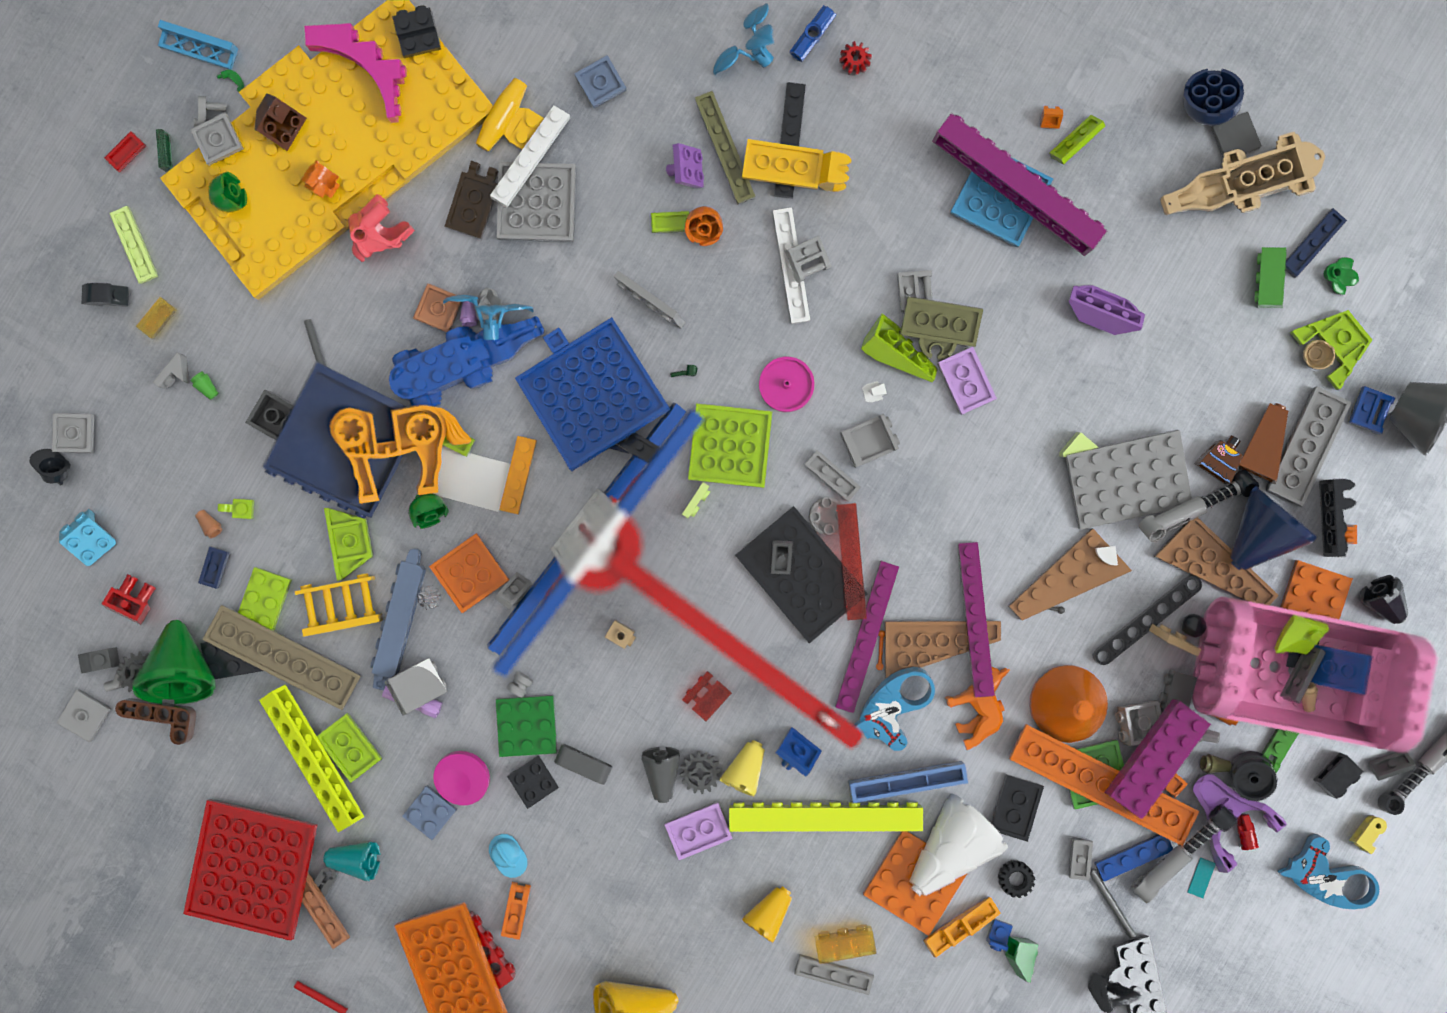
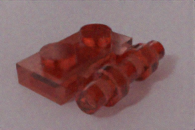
(711, 700)

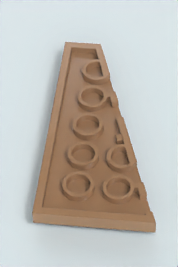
(1206, 556)
(1068, 577)
(927, 642)

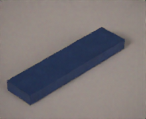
(1314, 242)

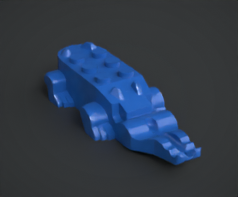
(462, 358)

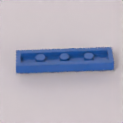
(1133, 857)

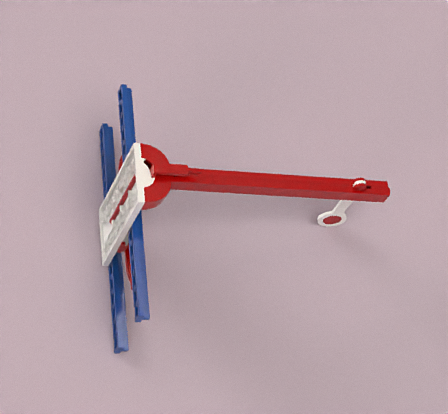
(604, 549)

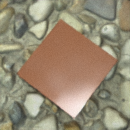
(434, 312)

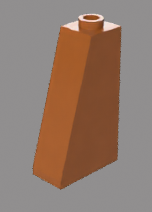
(1266, 446)

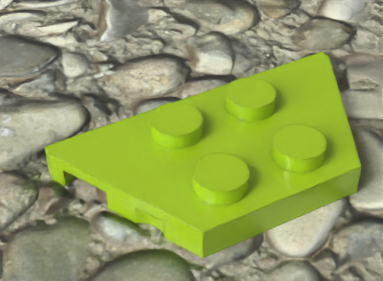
(348, 541)

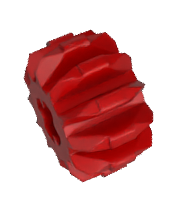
(848, 55)

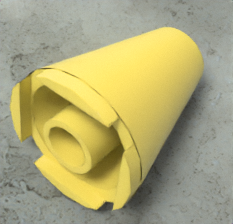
(745, 769)

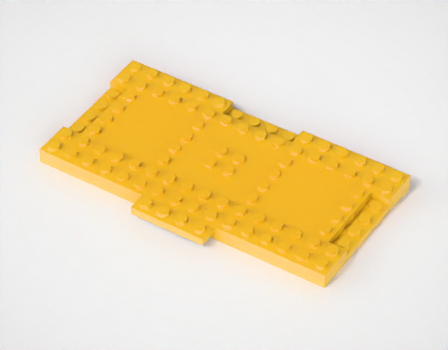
(344, 133)

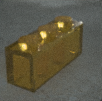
(845, 944)

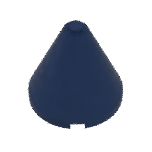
(1266, 532)

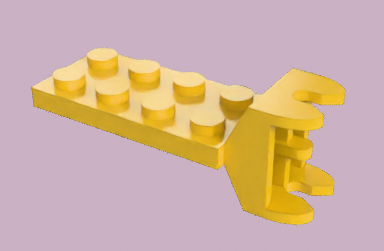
(795, 166)

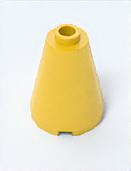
(769, 913)

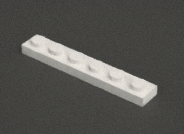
(530, 156)
(794, 291)

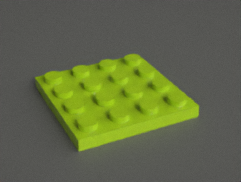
(730, 446)

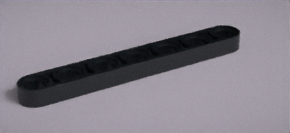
(1156, 619)

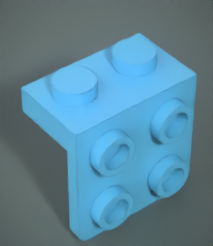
(86, 538)

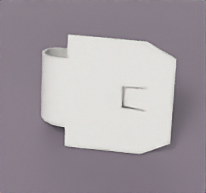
(874, 391)

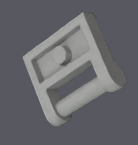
(804, 253)
(909, 285)

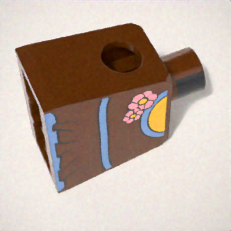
(1221, 459)

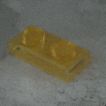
(156, 318)

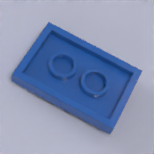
(1343, 670)

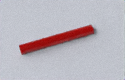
(320, 997)

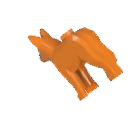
(989, 710)

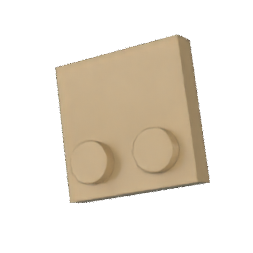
(1177, 639)

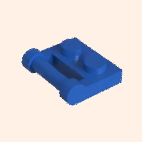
(1366, 408)

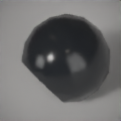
(1193, 625)

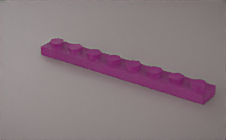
(976, 620)
(867, 637)

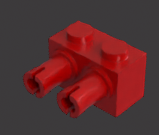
(123, 604)

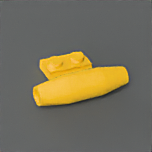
(508, 119)

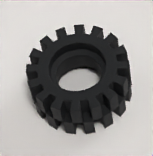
(1005, 874)

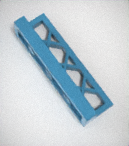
(199, 38)

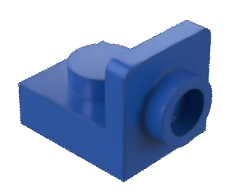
(999, 935)

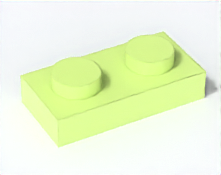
(701, 494)

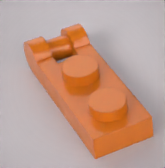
(515, 911)

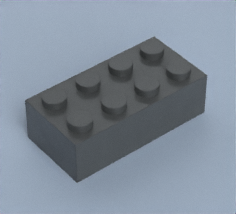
(269, 414)

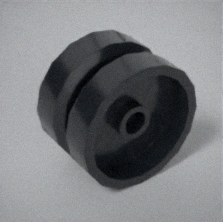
(1253, 776)

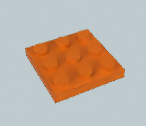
(469, 573)
(1316, 591)

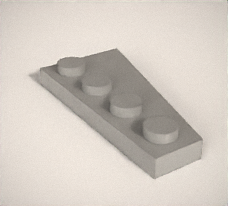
(652, 302)

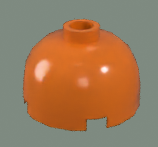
(704, 226)

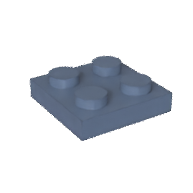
(600, 81)
(429, 812)

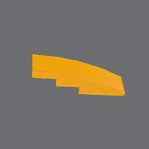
(962, 926)

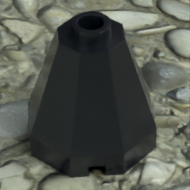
(1386, 599)

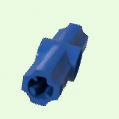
(819, 25)

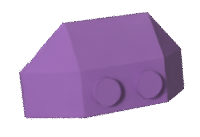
(1105, 310)

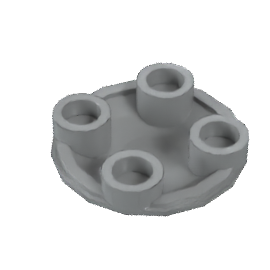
(824, 516)

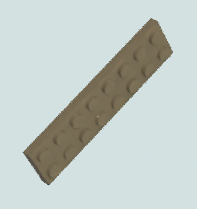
(281, 657)

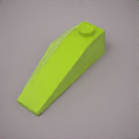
(891, 348)

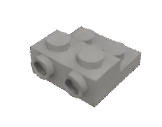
(1137, 721)

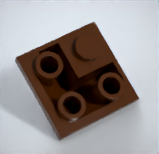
(278, 121)

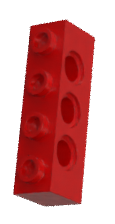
(496, 954)

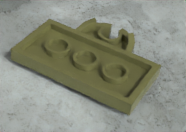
(940, 325)

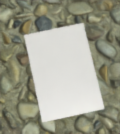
(472, 479)

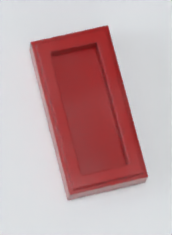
(125, 151)

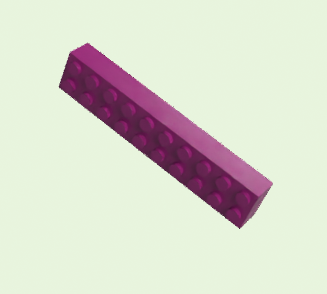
(1019, 184)

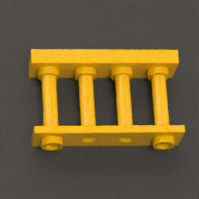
(332, 622)

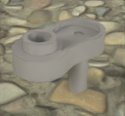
(203, 106)

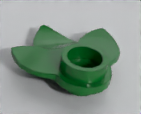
(1343, 275)

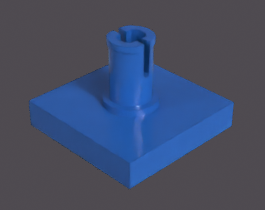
(798, 752)

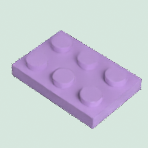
(966, 380)
(698, 831)

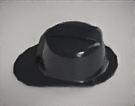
(50, 466)

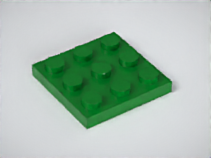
(526, 726)

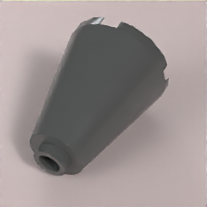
(661, 771)

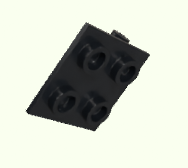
(532, 782)

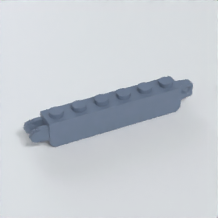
(398, 619)

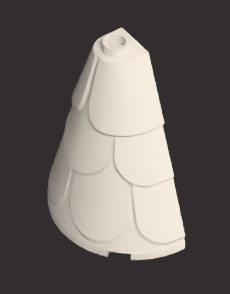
(955, 847)

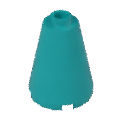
(354, 860)

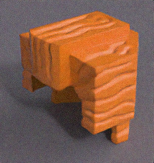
(320, 180)

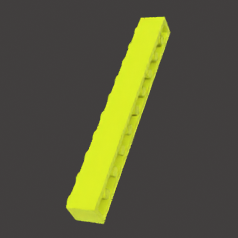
(825, 817)

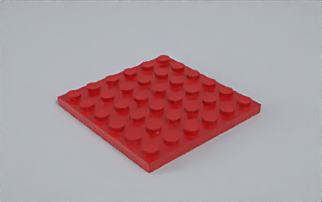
(250, 869)

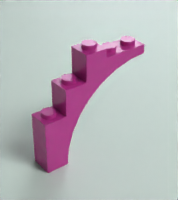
(344, 41)

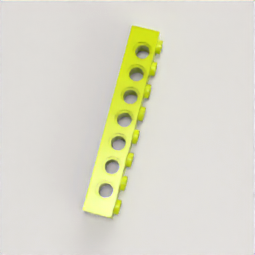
(311, 758)

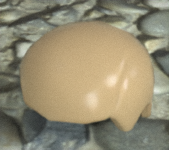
(1318, 354)

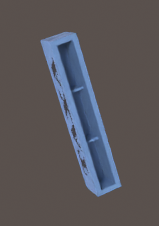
(908, 781)

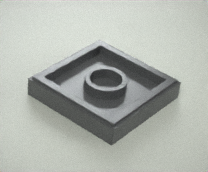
(1237, 134)

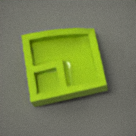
(1300, 635)

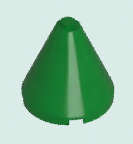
(174, 669)

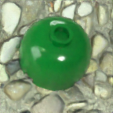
(226, 193)
(427, 510)

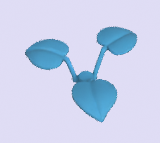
(757, 43)
(490, 327)

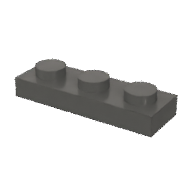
(1302, 675)

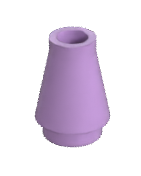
(468, 314)

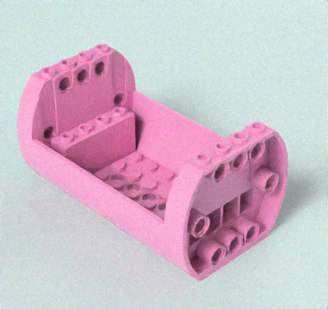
(1385, 718)

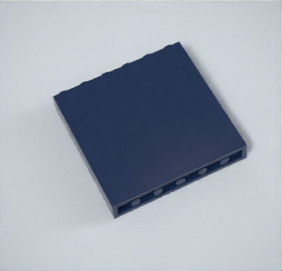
(310, 455)

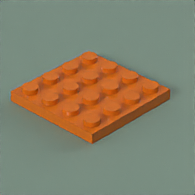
(893, 890)

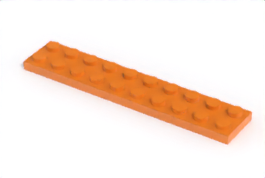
(1092, 778)

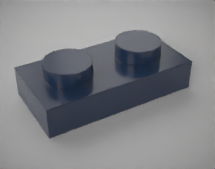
(213, 567)

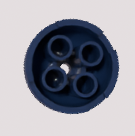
(1213, 96)

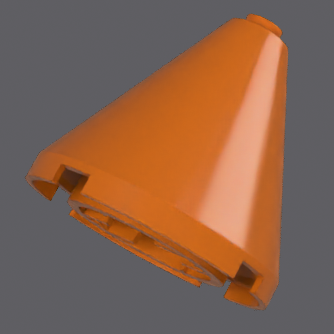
(1068, 703)

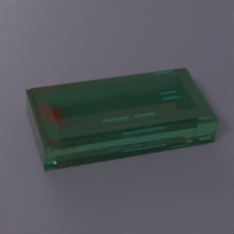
(164, 150)

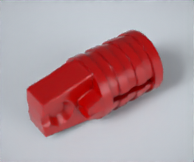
(1246, 832)

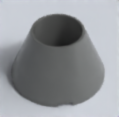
(1421, 414)

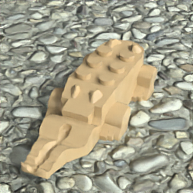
(1251, 178)

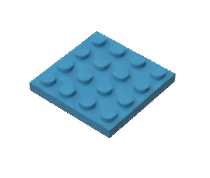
(992, 211)

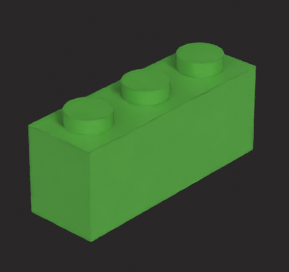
(1271, 277)

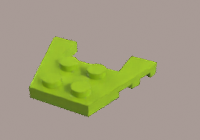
(1346, 338)

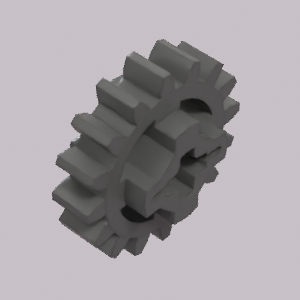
(132, 666)
(710, 771)

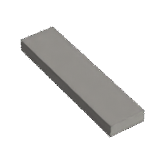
(834, 974)

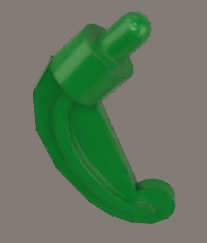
(234, 77)

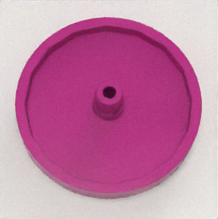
(786, 384)
(461, 778)

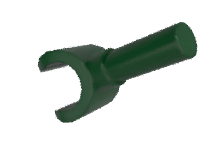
(691, 371)

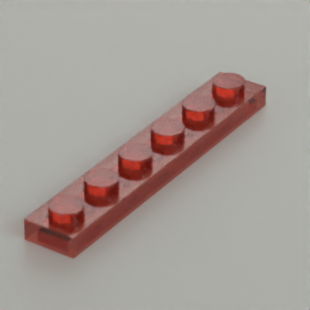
(851, 561)

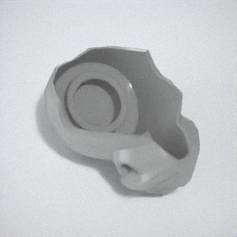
(488, 297)

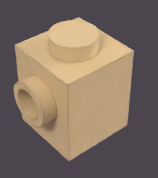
(620, 634)

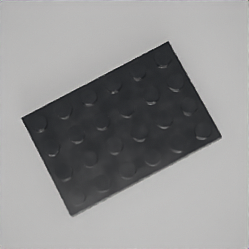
(815, 588)

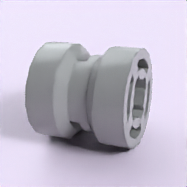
(519, 684)

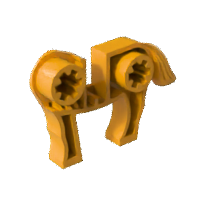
(415, 429)

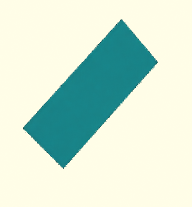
(1201, 878)

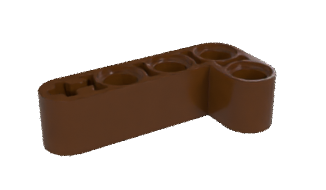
(156, 715)

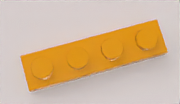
(518, 475)

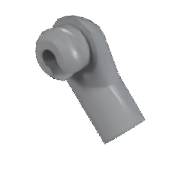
(114, 684)

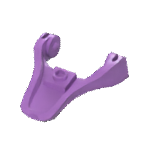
(1212, 792)

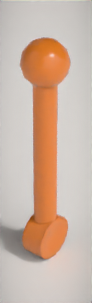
(879, 665)

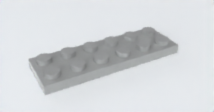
(1309, 445)

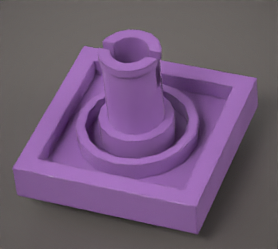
(686, 166)

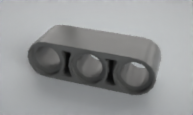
(583, 764)

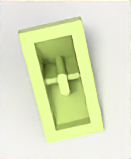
(1077, 444)

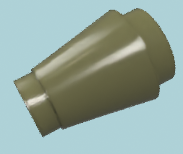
(1214, 764)

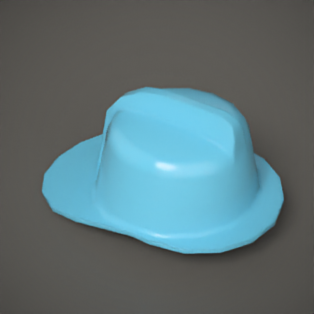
(508, 856)

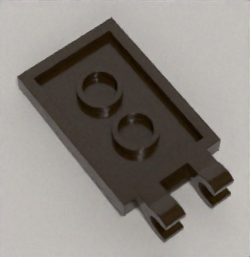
(472, 201)

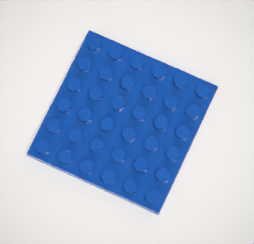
(592, 394)

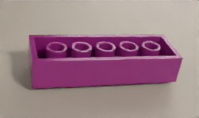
(1157, 758)

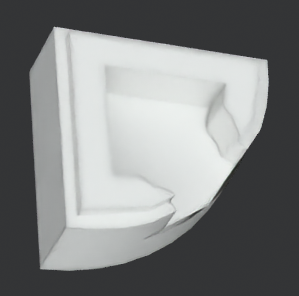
(1107, 555)

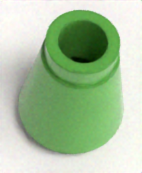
(204, 385)

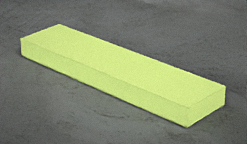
(133, 244)

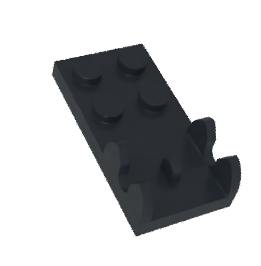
(1332, 515)

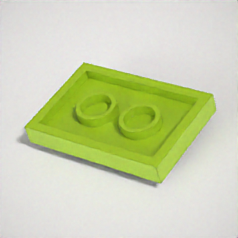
(264, 597)
(349, 747)

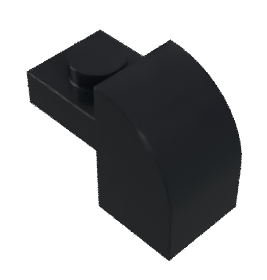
(104, 294)

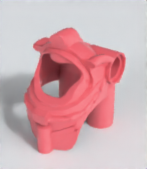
(371, 236)

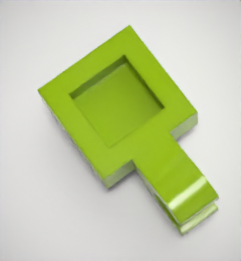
(240, 509)

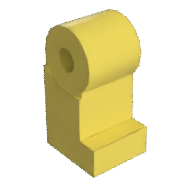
(1368, 833)

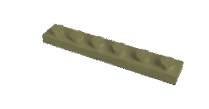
(724, 147)

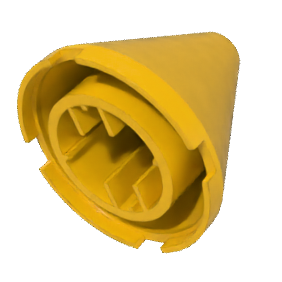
(627, 998)

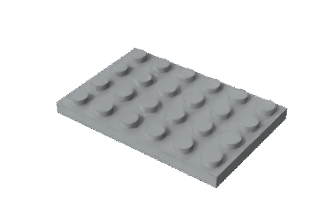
(1128, 479)

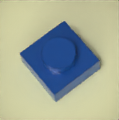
(556, 340)

